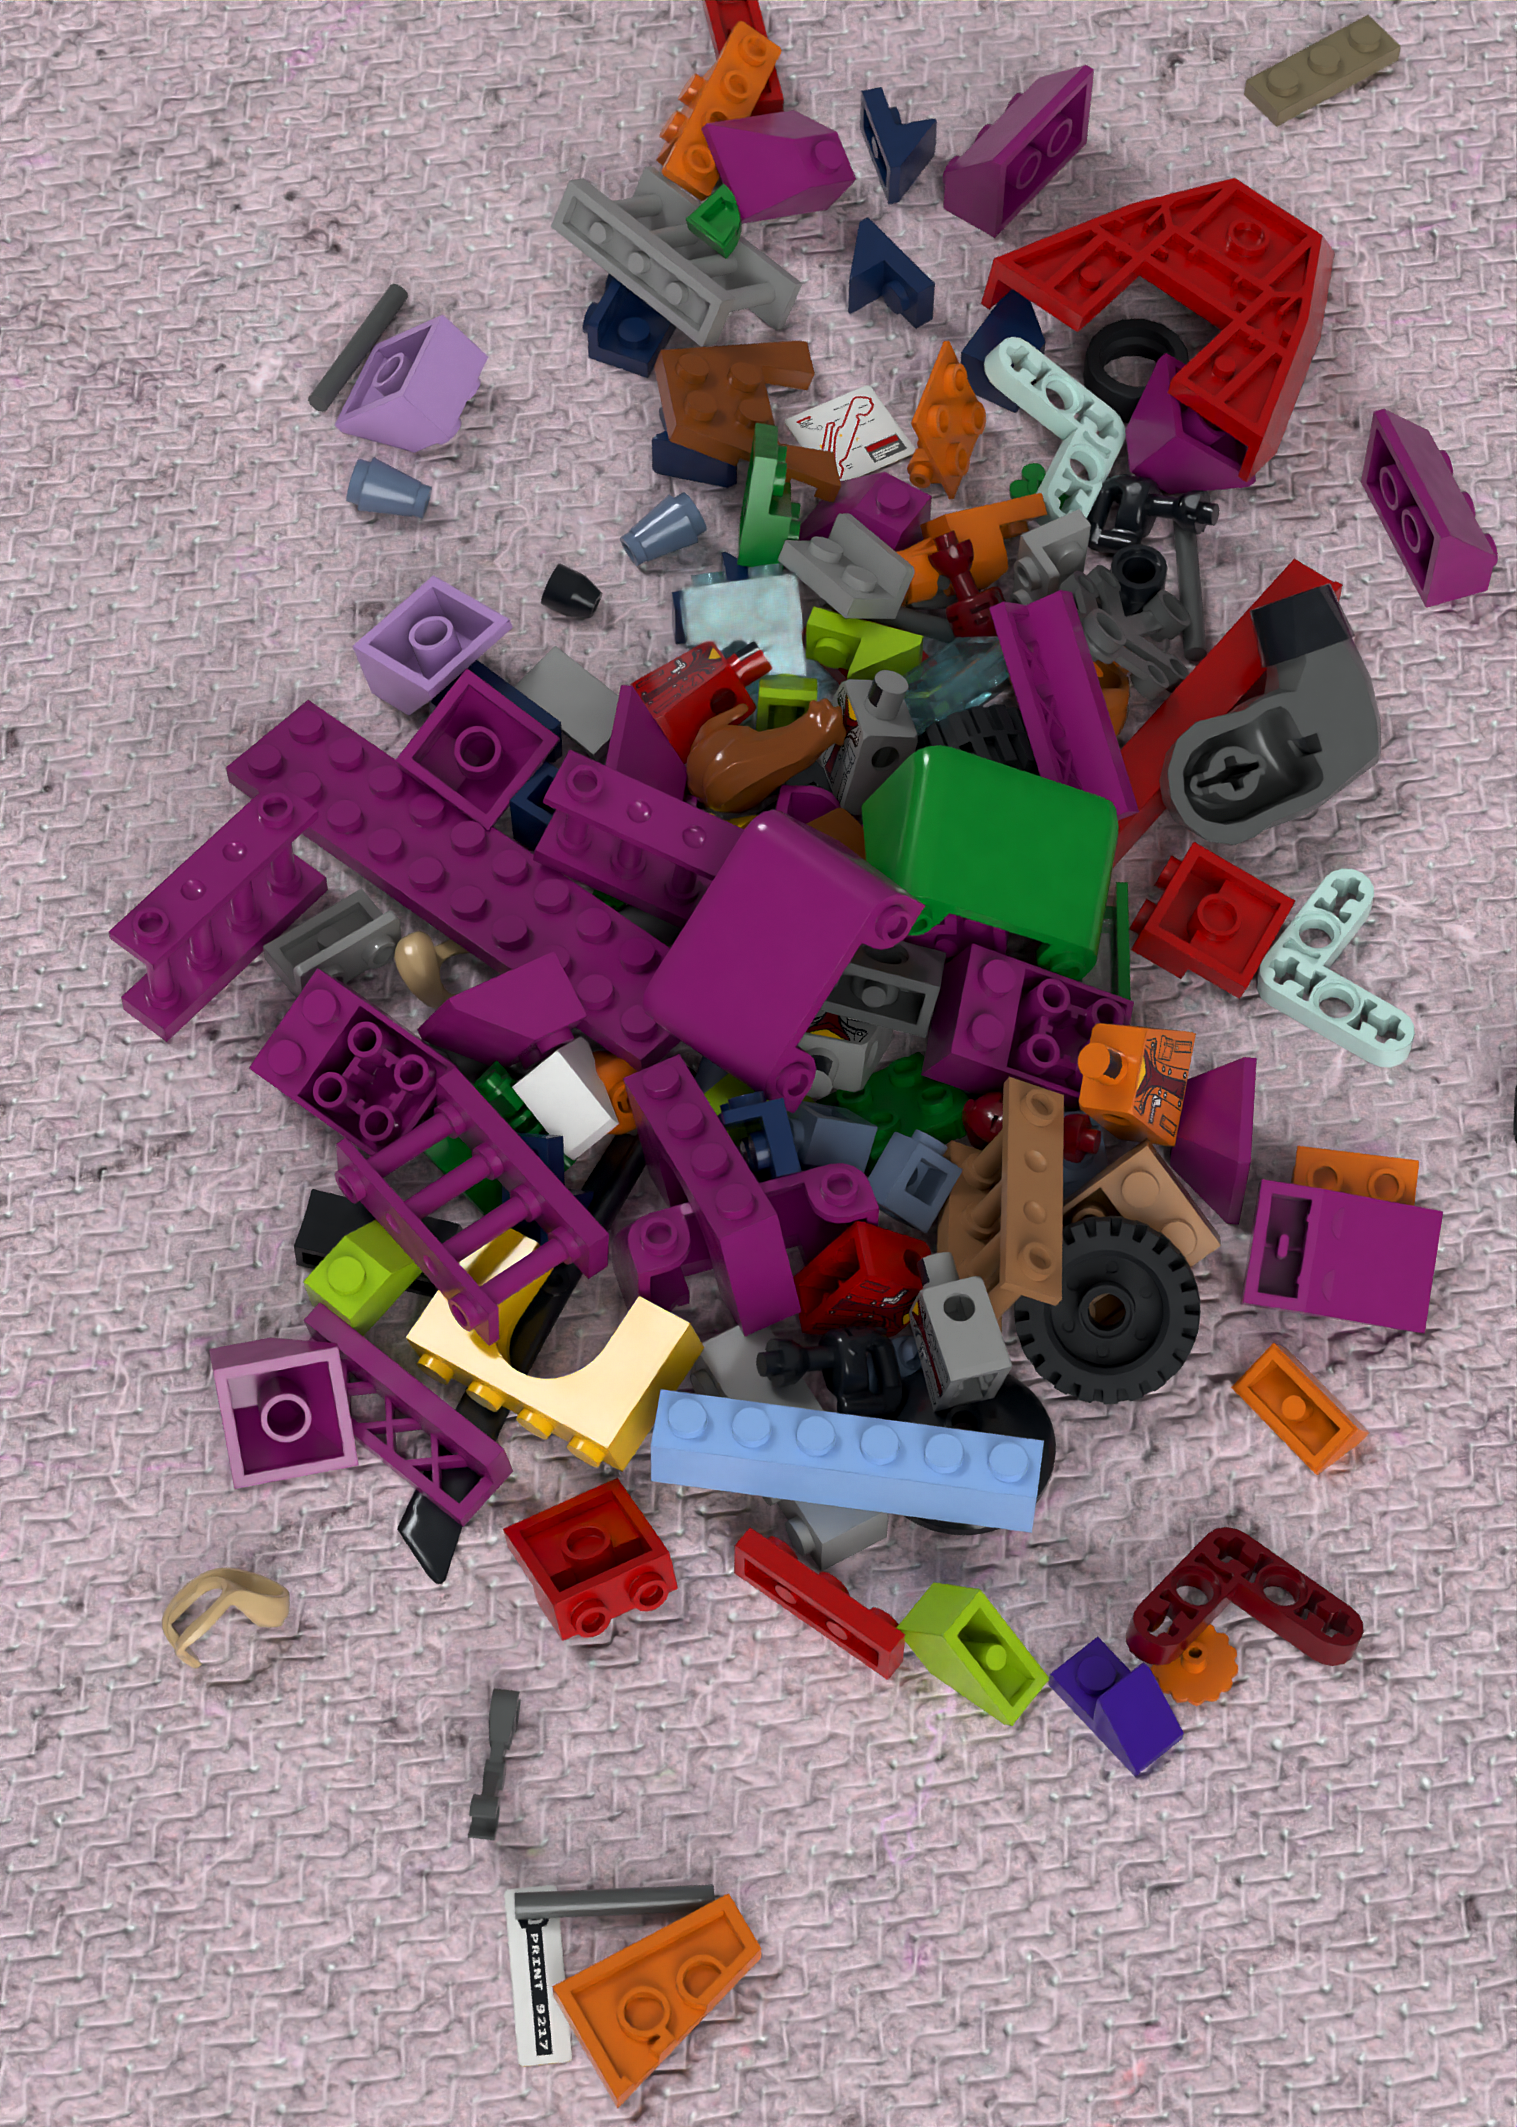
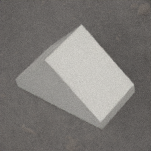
(569, 1097)

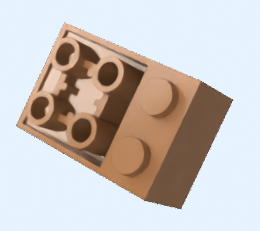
(1148, 1191)

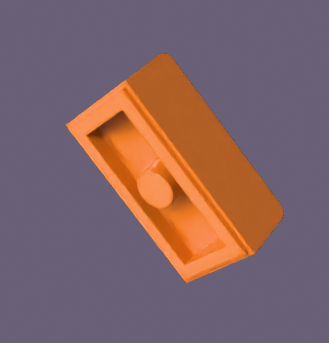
(1299, 1408)

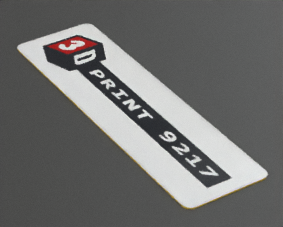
(535, 1968)

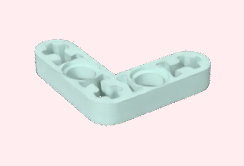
(1079, 435)
(1312, 969)

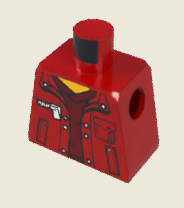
(699, 688)
(861, 1280)

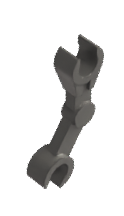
(502, 1727)

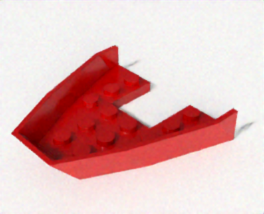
(1222, 257)

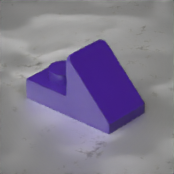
(1118, 1705)

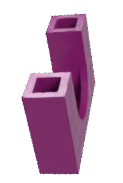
(699, 1164)

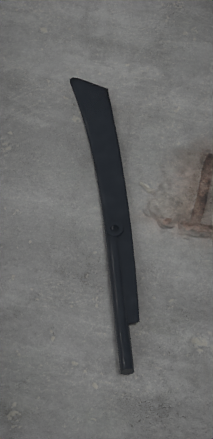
(426, 1527)

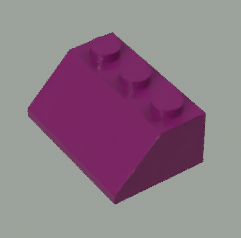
(1020, 150)
(1425, 511)

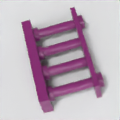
(632, 840)
(219, 910)
(497, 1154)

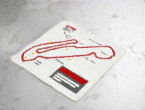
(856, 431)

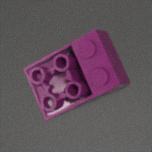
(1014, 1022)
(351, 1064)
(1341, 1256)

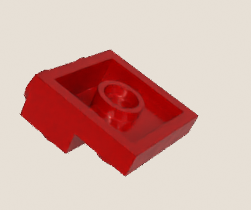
(1210, 920)
(592, 1560)

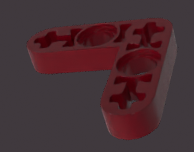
(1230, 1583)

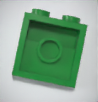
(767, 509)

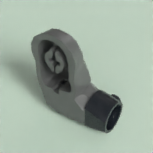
(1291, 744)

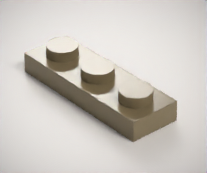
(1322, 70)

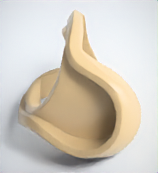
(420, 966)
(256, 1596)

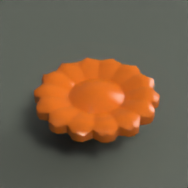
(1200, 1670)

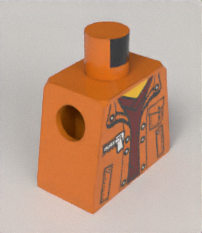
(1136, 1080)

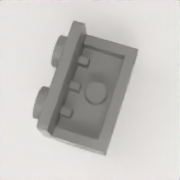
(338, 941)

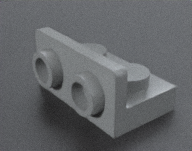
(1049, 557)
(851, 570)

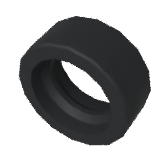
(1126, 339)

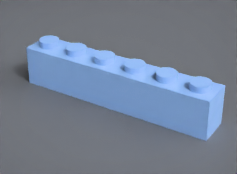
(846, 1460)

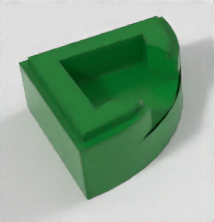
(717, 221)

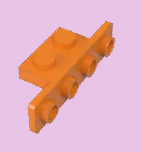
(722, 94)

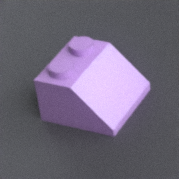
(414, 387)
(426, 644)

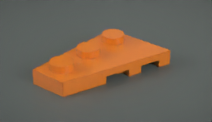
(655, 1992)

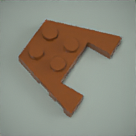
(721, 392)

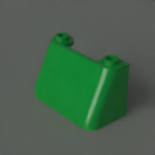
(997, 851)

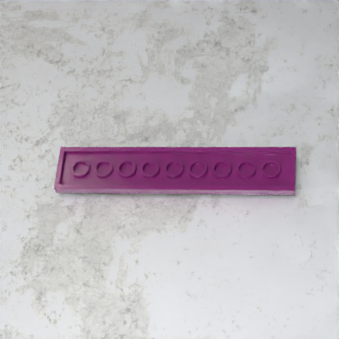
(461, 876)

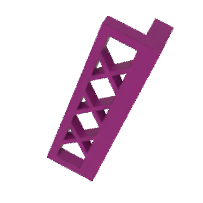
(1062, 698)
(423, 1412)

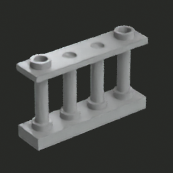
(666, 265)

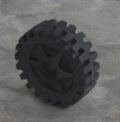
(1140, 1349)

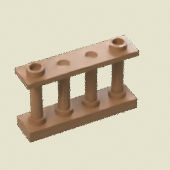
(1009, 1202)

